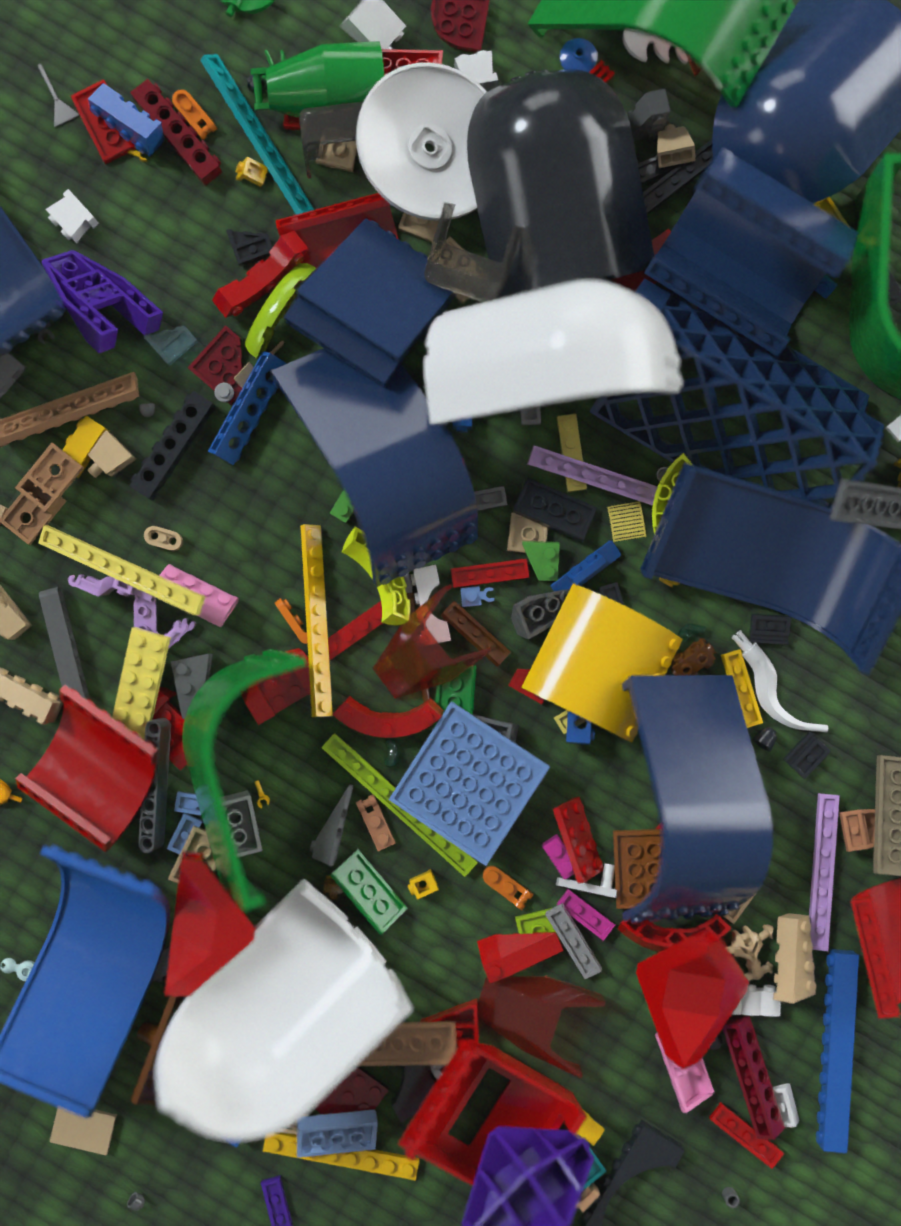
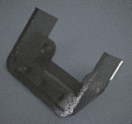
(327, 126)

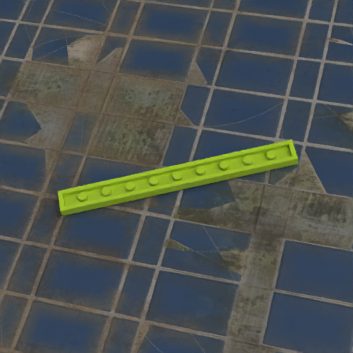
(383, 789)

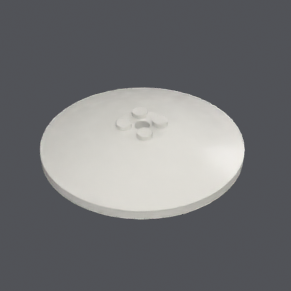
(396, 121)

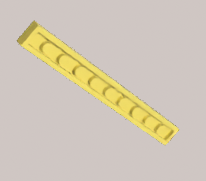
(122, 570)

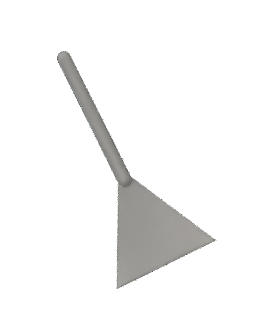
(62, 112)

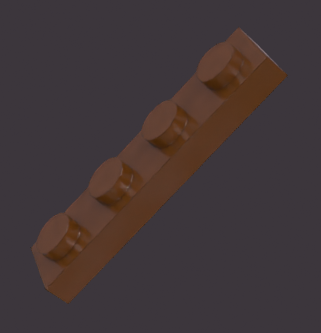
(475, 632)

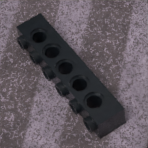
(172, 457)

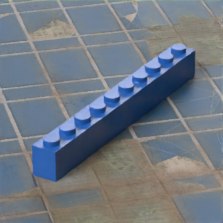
(838, 1050)

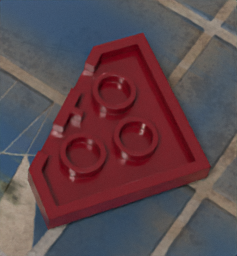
(220, 362)

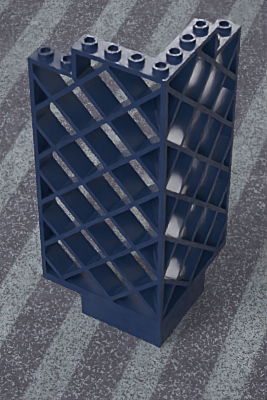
(811, 406)

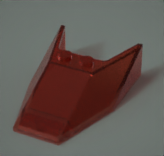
(416, 659)
(528, 1012)

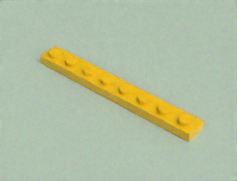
(367, 1160)

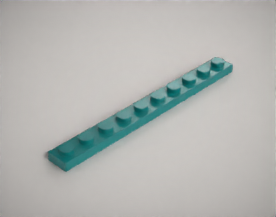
(256, 133)

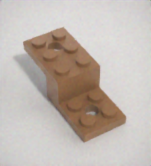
(41, 493)

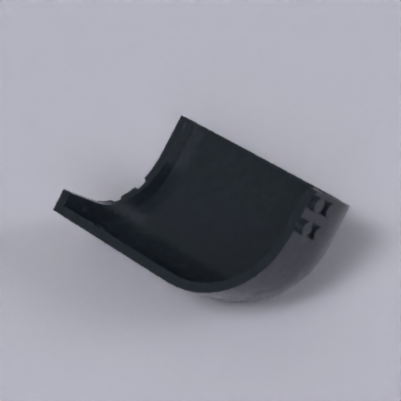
(565, 167)

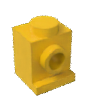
(431, 884)

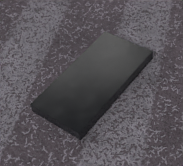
(554, 510)

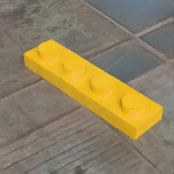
(735, 666)

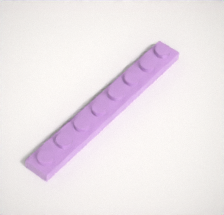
(592, 475)
(823, 870)

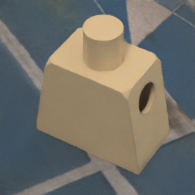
(674, 146)
(109, 456)

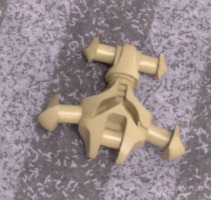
(748, 946)

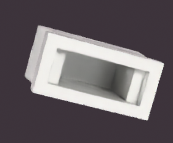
(479, 68)
(71, 216)

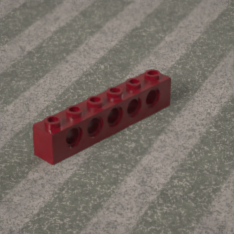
(205, 171)
(753, 1077)

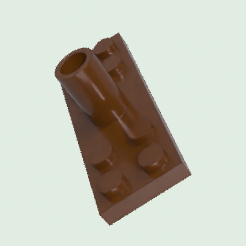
(152, 1035)

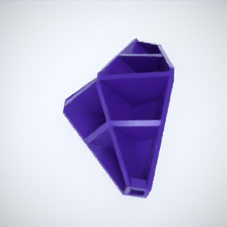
(529, 1178)

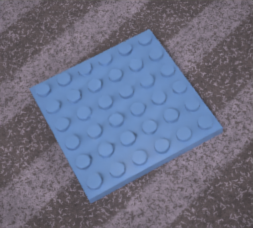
(469, 783)

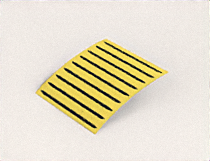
(626, 521)

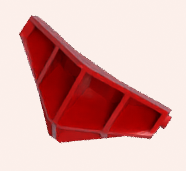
(206, 928)
(691, 994)

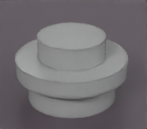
(224, 392)

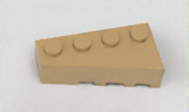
(12, 620)
(29, 697)
(795, 959)

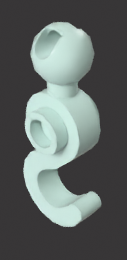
(23, 969)

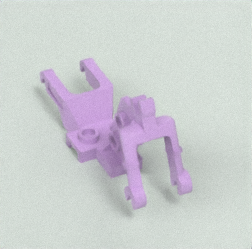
(144, 605)

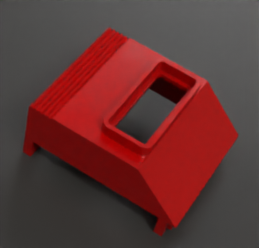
(526, 1102)

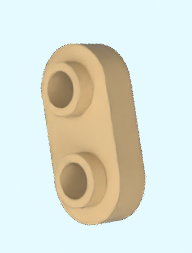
(164, 538)

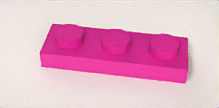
(586, 914)

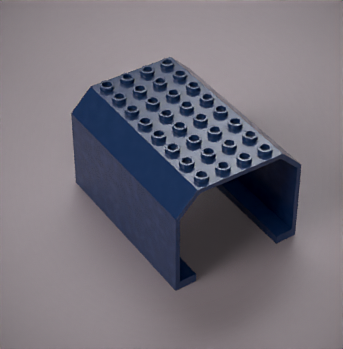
(750, 251)

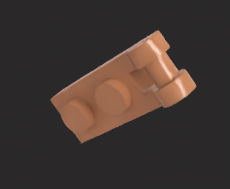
(376, 823)

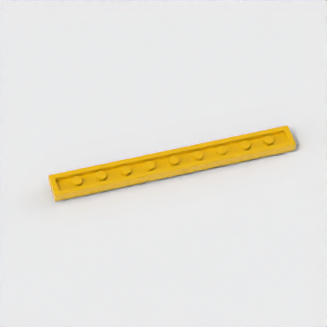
(316, 621)

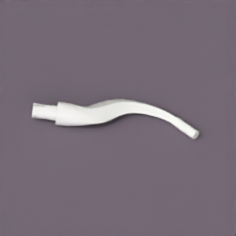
(766, 685)

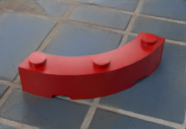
(262, 277)
(387, 724)
(660, 938)

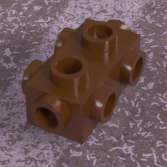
(694, 658)

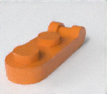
(193, 113)
(294, 621)
(506, 886)

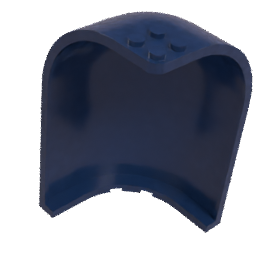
(820, 98)

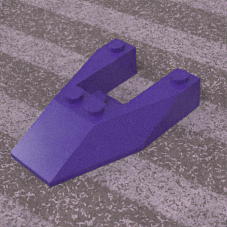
(89, 287)

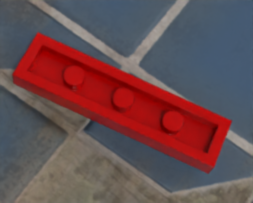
(490, 573)
(355, 630)
(746, 1135)

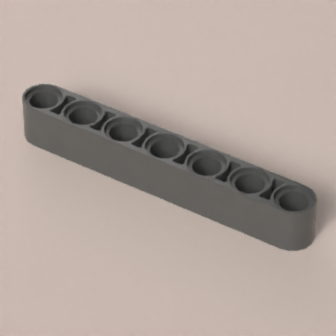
(63, 640)
(157, 795)

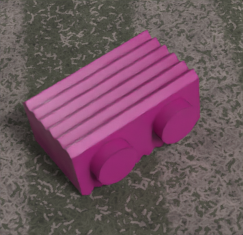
(558, 854)

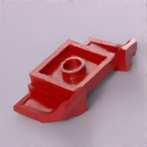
(277, 691)
(166, 710)

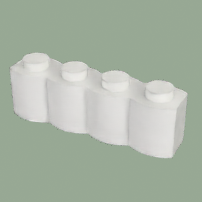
(759, 1002)

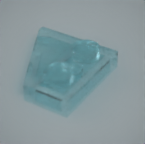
(172, 343)

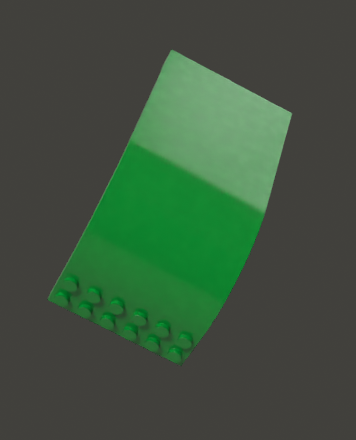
(719, 35)
(870, 325)
(197, 746)

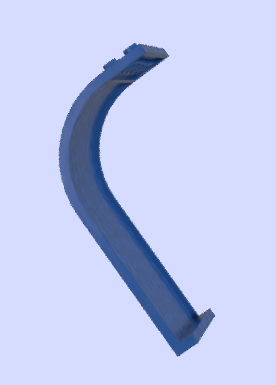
(84, 984)

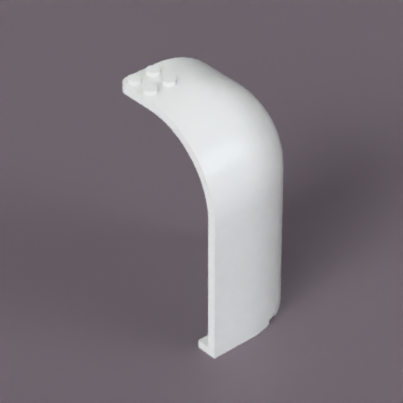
(547, 349)
(278, 1023)

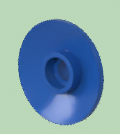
(571, 60)

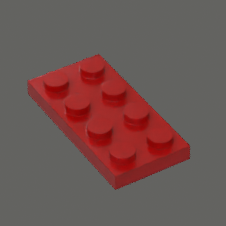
(578, 839)

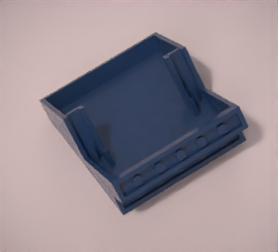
(369, 302)

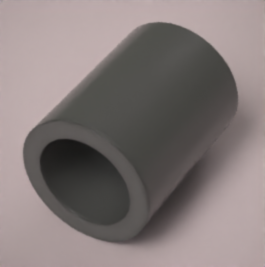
(731, 1202)

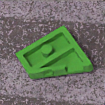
(543, 558)

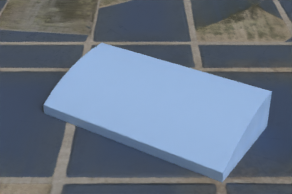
(336, 1133)

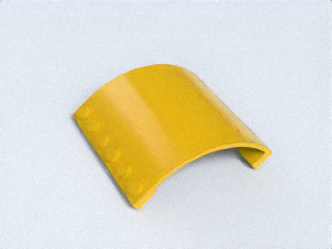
(593, 652)

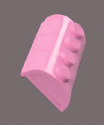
(217, 602)
(691, 1084)

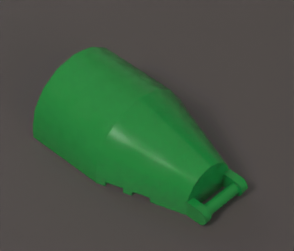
(320, 77)

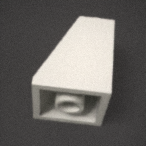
(374, 22)

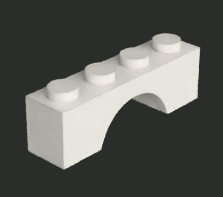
(426, 581)

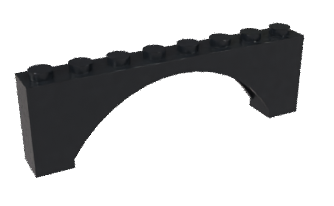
(413, 1090)
(643, 1151)

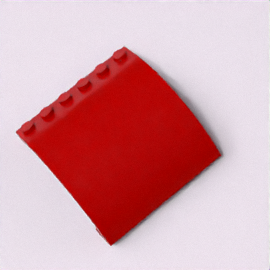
(329, 226)
(92, 772)
(879, 930)

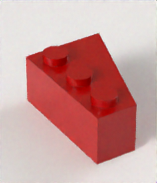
(465, 1020)

